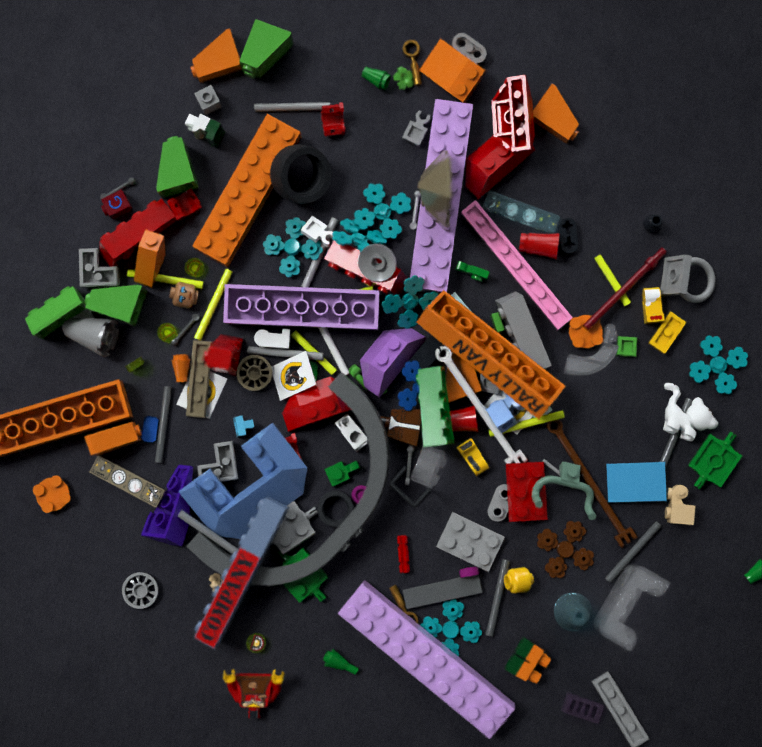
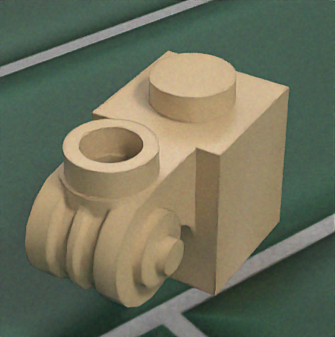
(677, 511)

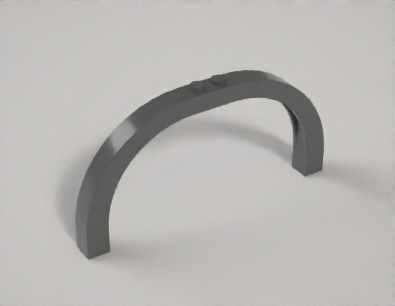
(364, 409)

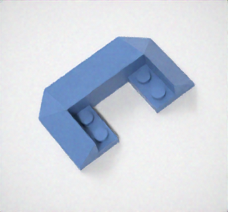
(282, 481)

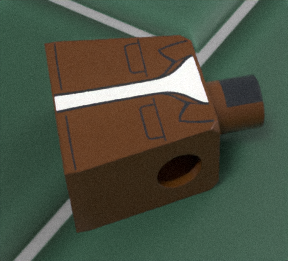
(403, 425)

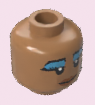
(184, 295)

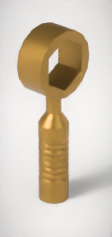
(414, 65)
(400, 602)

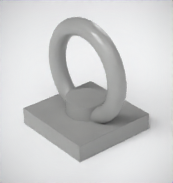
(676, 277)

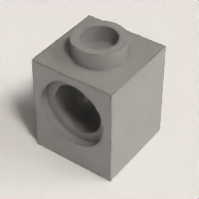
(208, 100)

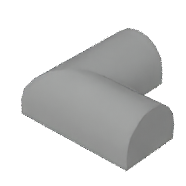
(91, 274)
(225, 465)

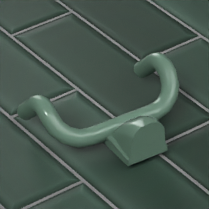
(570, 478)

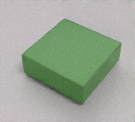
(497, 322)
(627, 346)

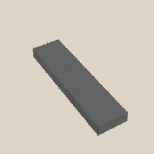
(441, 591)

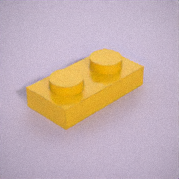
(667, 332)

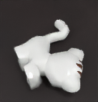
(696, 417)

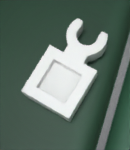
(317, 230)

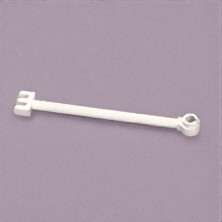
(513, 456)

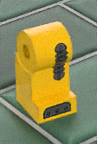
(473, 457)

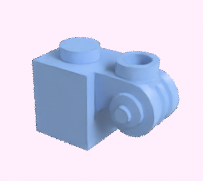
(502, 413)

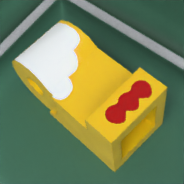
(652, 306)

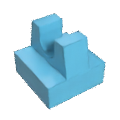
(241, 426)

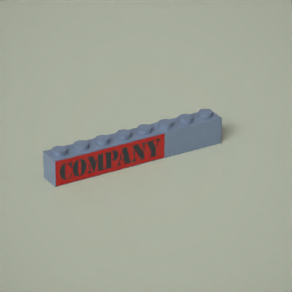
(241, 572)

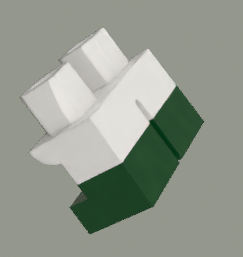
(207, 127)

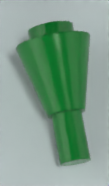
(335, 660)

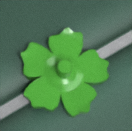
(404, 78)

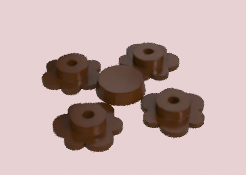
(565, 549)

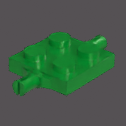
(715, 460)
(307, 585)

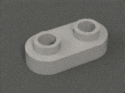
(470, 47)
(498, 502)

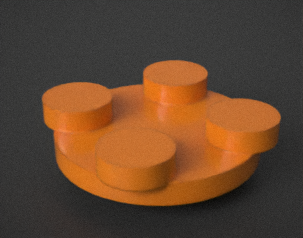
(581, 337)
(52, 494)

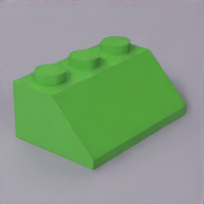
(55, 312)

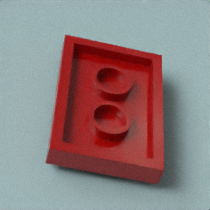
(520, 482)

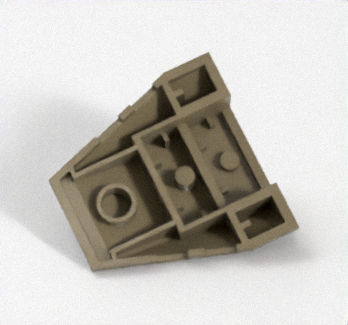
(436, 189)

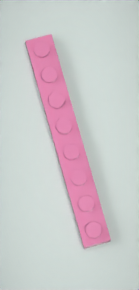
(516, 265)

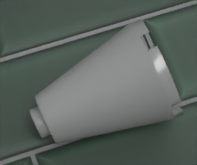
(92, 333)

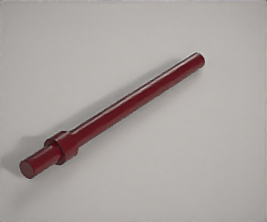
(649, 263)

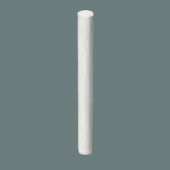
(334, 351)

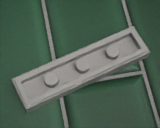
(620, 710)

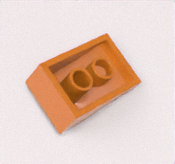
(453, 71)

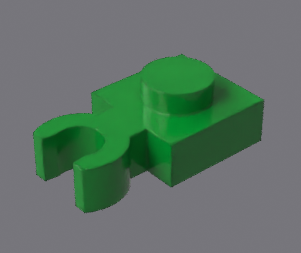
(476, 273)

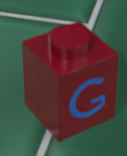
(116, 204)

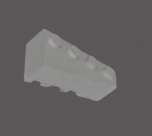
(522, 328)

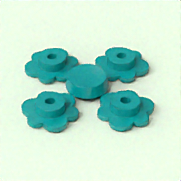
(382, 211)
(357, 239)
(292, 247)
(409, 301)
(718, 364)
(451, 628)

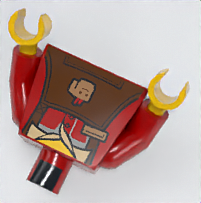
(253, 690)

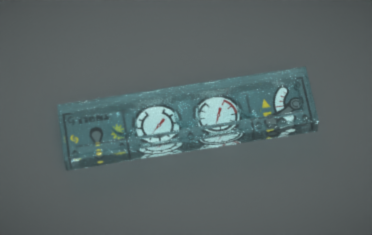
(521, 212)

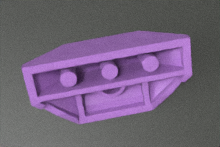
(388, 357)

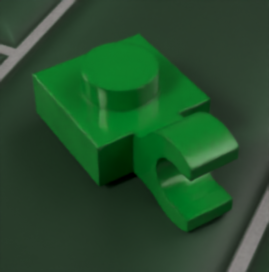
(339, 473)

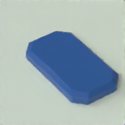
(150, 429)

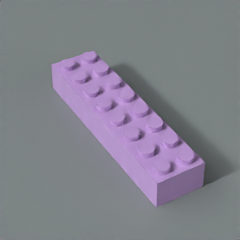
(301, 307)

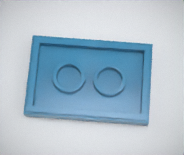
(636, 482)

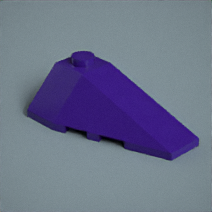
(164, 523)

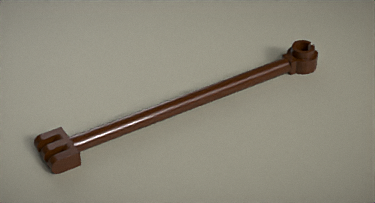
(589, 480)

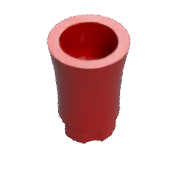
(540, 244)
(464, 419)

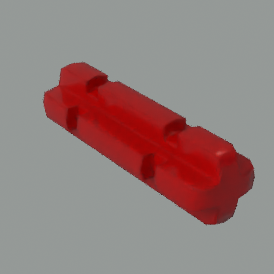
(403, 554)

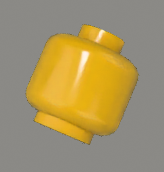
(518, 580)

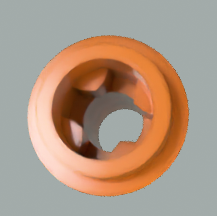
(181, 367)

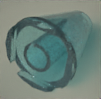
(566, 609)

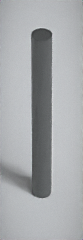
(163, 424)
(673, 438)
(633, 551)
(497, 598)

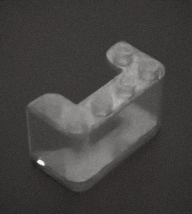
(621, 601)

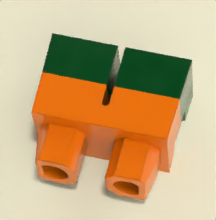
(525, 669)

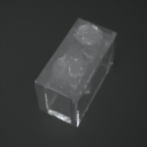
(428, 466)

